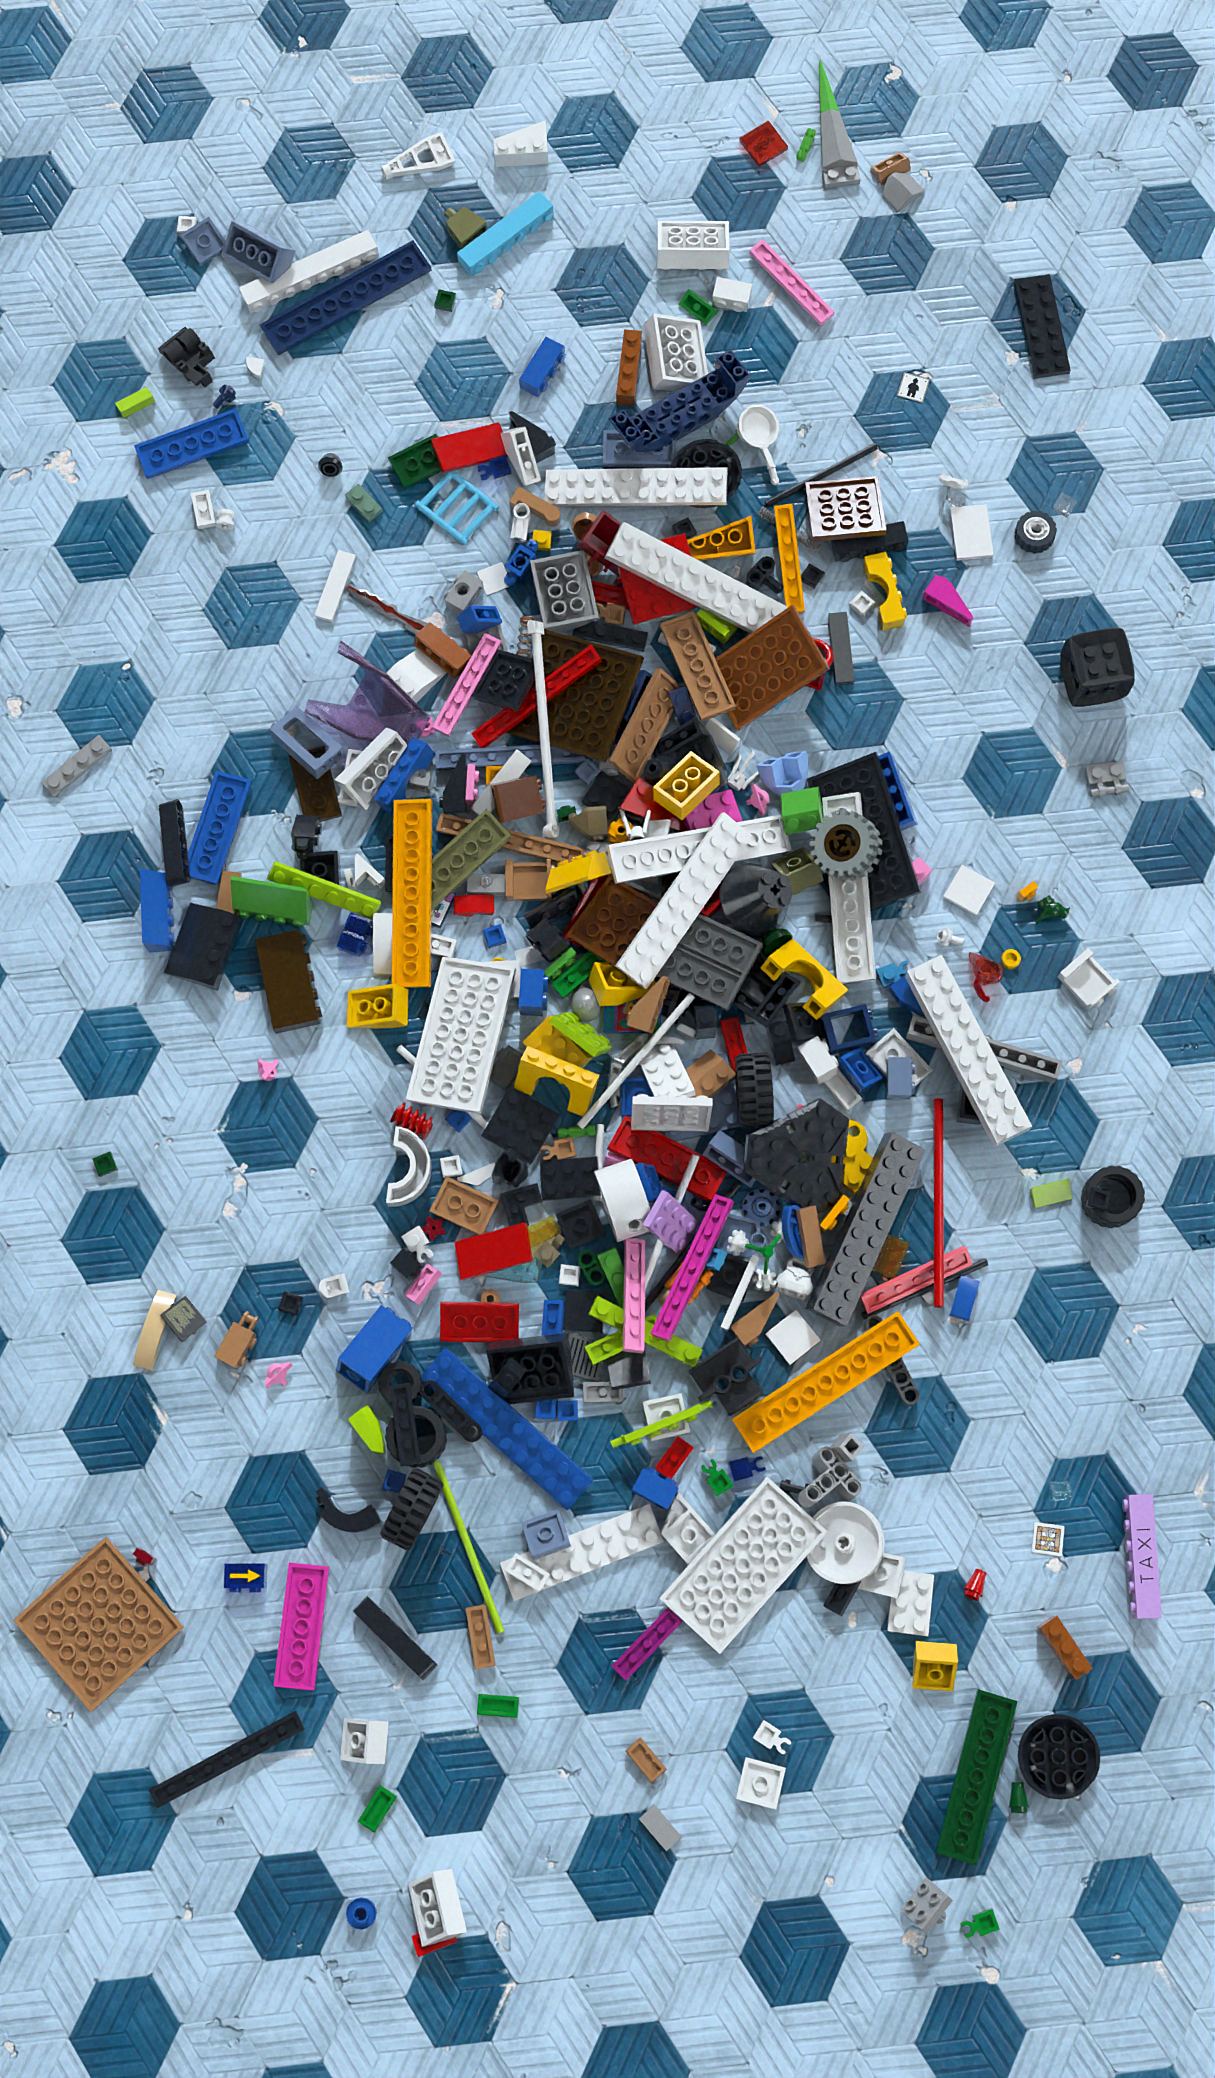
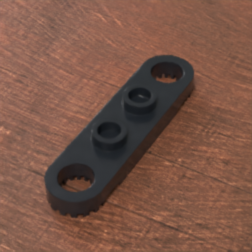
(451, 1411)

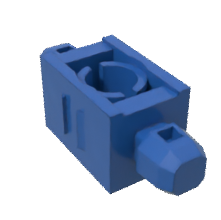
(520, 572)

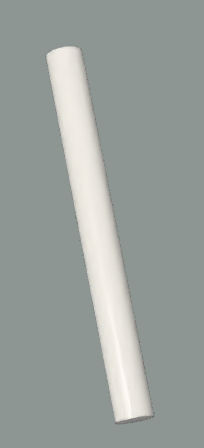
(599, 1150)

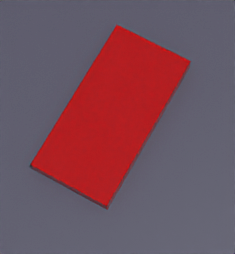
(469, 447)
(493, 1251)
(478, 1321)

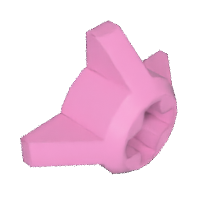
(755, 799)
(267, 1069)
(280, 1376)

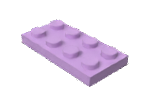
(670, 1222)

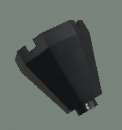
(657, 768)

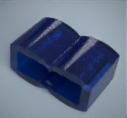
(355, 934)

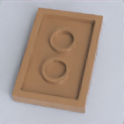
(464, 1206)

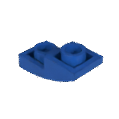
(964, 1298)

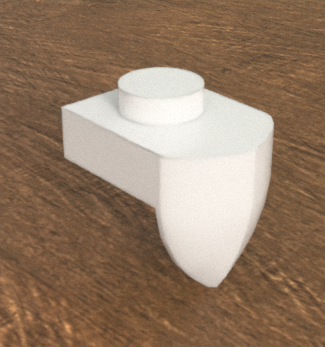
(333, 1286)

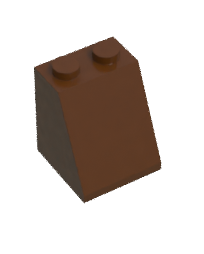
(517, 798)

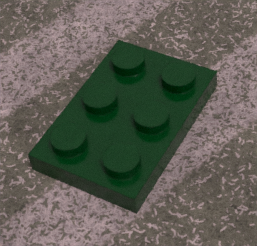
(415, 463)

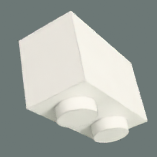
(732, 294)
(818, 1060)

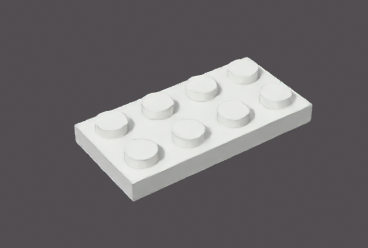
(666, 1072)

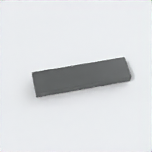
(841, 648)

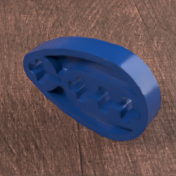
(790, 1231)

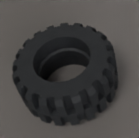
(754, 1089)
(411, 1509)

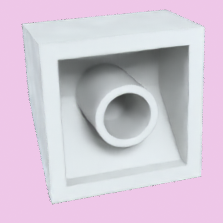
(364, 1741)

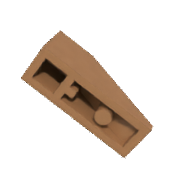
(647, 1009)
(752, 1324)

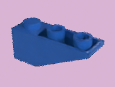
(904, 996)

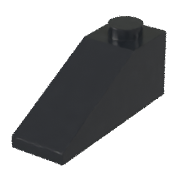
(541, 443)
(455, 791)

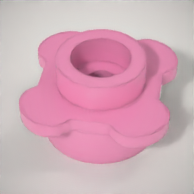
(428, 731)

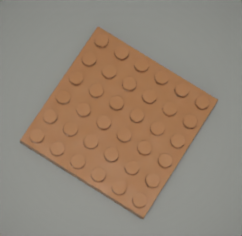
(98, 1624)

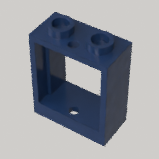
(835, 1048)

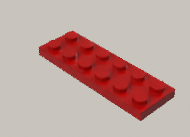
(668, 1158)

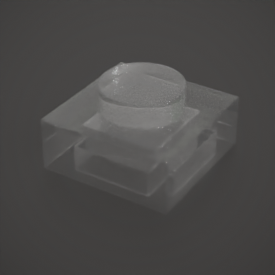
(955, 497)
(1064, 505)

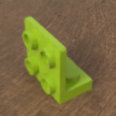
(716, 626)

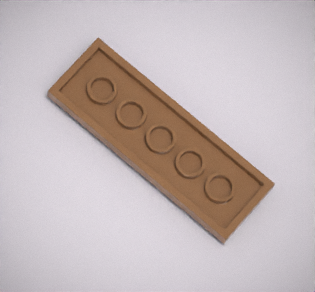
(697, 666)
(645, 726)

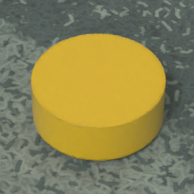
(1010, 959)

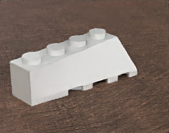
(371, 767)

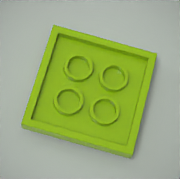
(581, 1033)

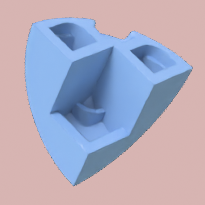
(785, 773)

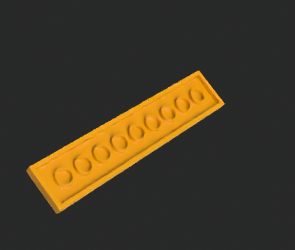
(412, 893)
(825, 1381)

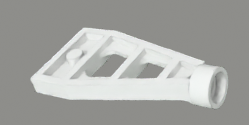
(439, 149)

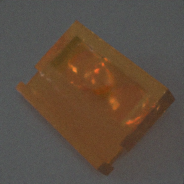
(891, 1257)

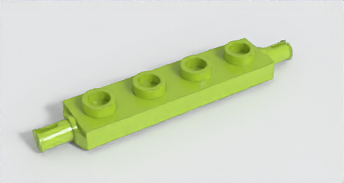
(654, 1429)

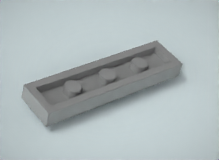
(76, 766)

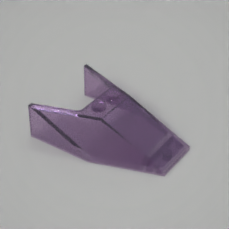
(373, 707)

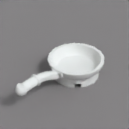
(759, 429)

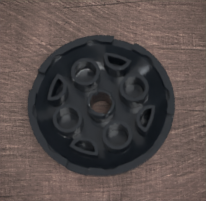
(711, 454)
(1079, 1760)

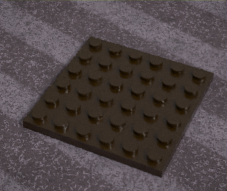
(590, 710)

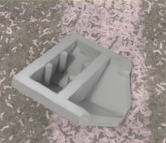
(901, 190)

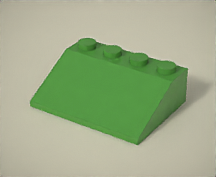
(271, 901)

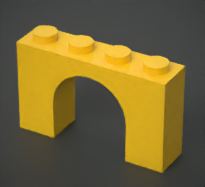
(794, 958)
(578, 1080)

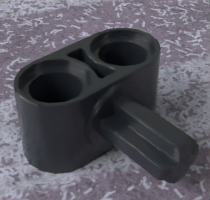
(764, 576)

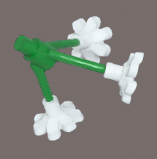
(740, 1243)

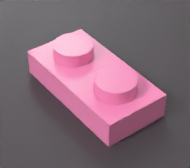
(472, 778)
(423, 1284)

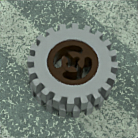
(859, 855)

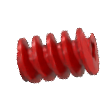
(412, 1120)

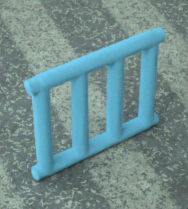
(449, 527)

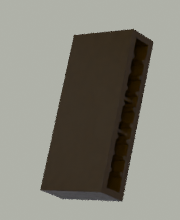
(288, 981)

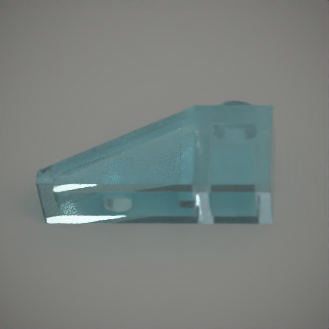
(522, 1273)

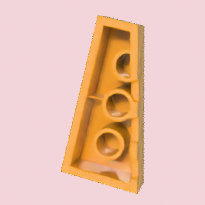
(724, 542)

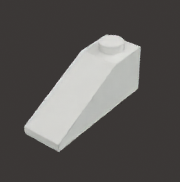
(521, 455)

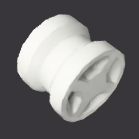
(225, 519)

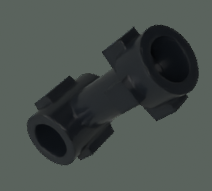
(786, 1487)

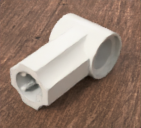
(520, 524)

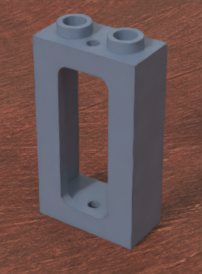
(313, 765)

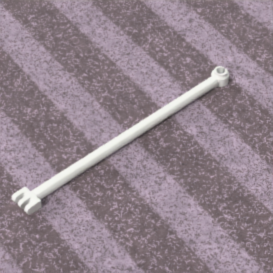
(536, 628)

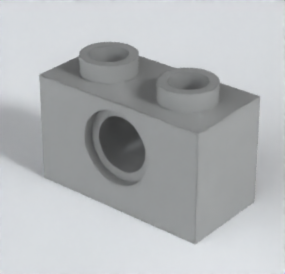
(467, 583)

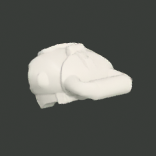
(795, 1280)

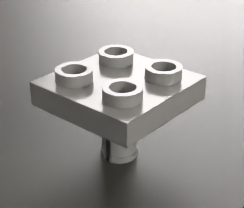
(926, 1905)

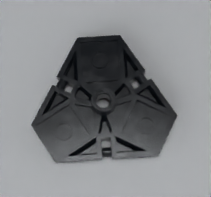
(819, 1134)

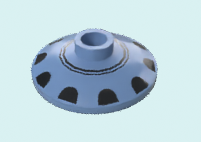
(766, 1216)

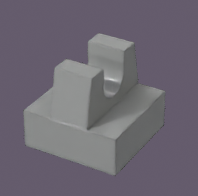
(419, 783)

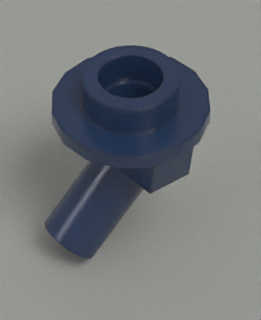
(226, 393)

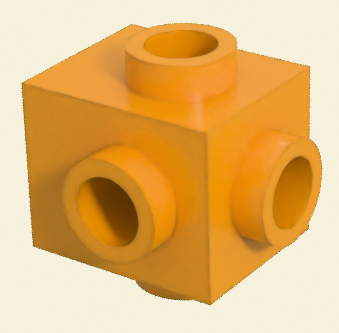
(614, 835)

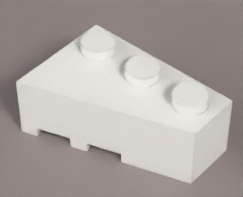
(522, 147)

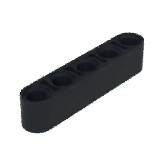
(174, 843)
(395, 1638)

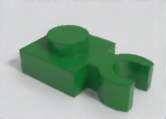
(718, 1480)
(984, 1923)

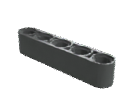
(900, 1367)

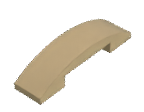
(152, 1331)

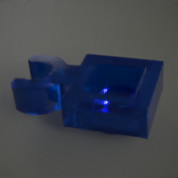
(497, 467)
(743, 1468)

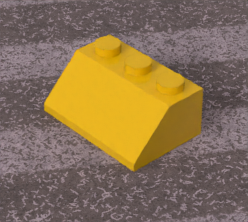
(577, 871)

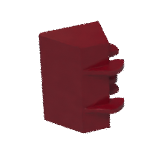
(598, 540)

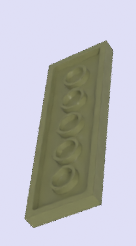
(465, 855)

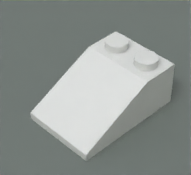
(416, 674)

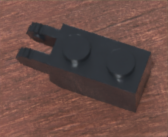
(305, 835)

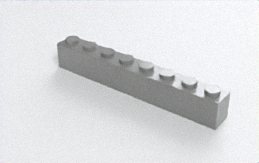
(1009, 1056)

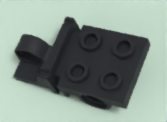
(189, 356)

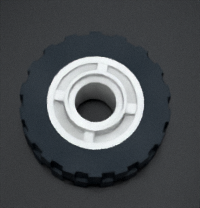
(1037, 522)

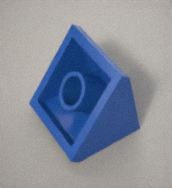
(859, 1070)

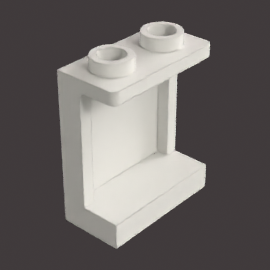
(1088, 980)

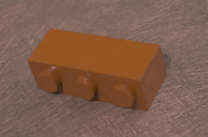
(442, 650)
(1064, 1647)

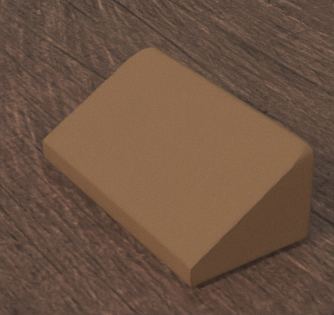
(896, 163)

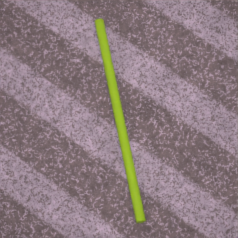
(469, 1548)

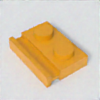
(830, 1220)

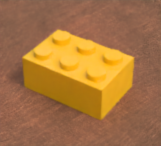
(686, 785)
(555, 1043)

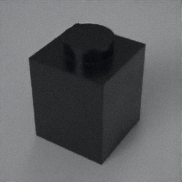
(406, 1265)

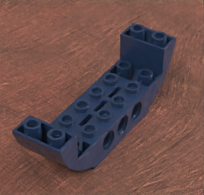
(684, 409)

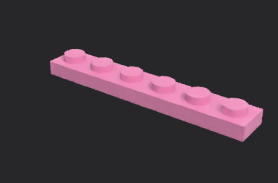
(791, 282)
(466, 685)
(634, 1296)

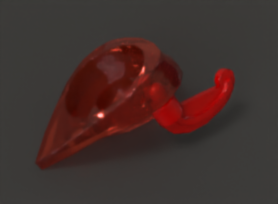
(985, 972)

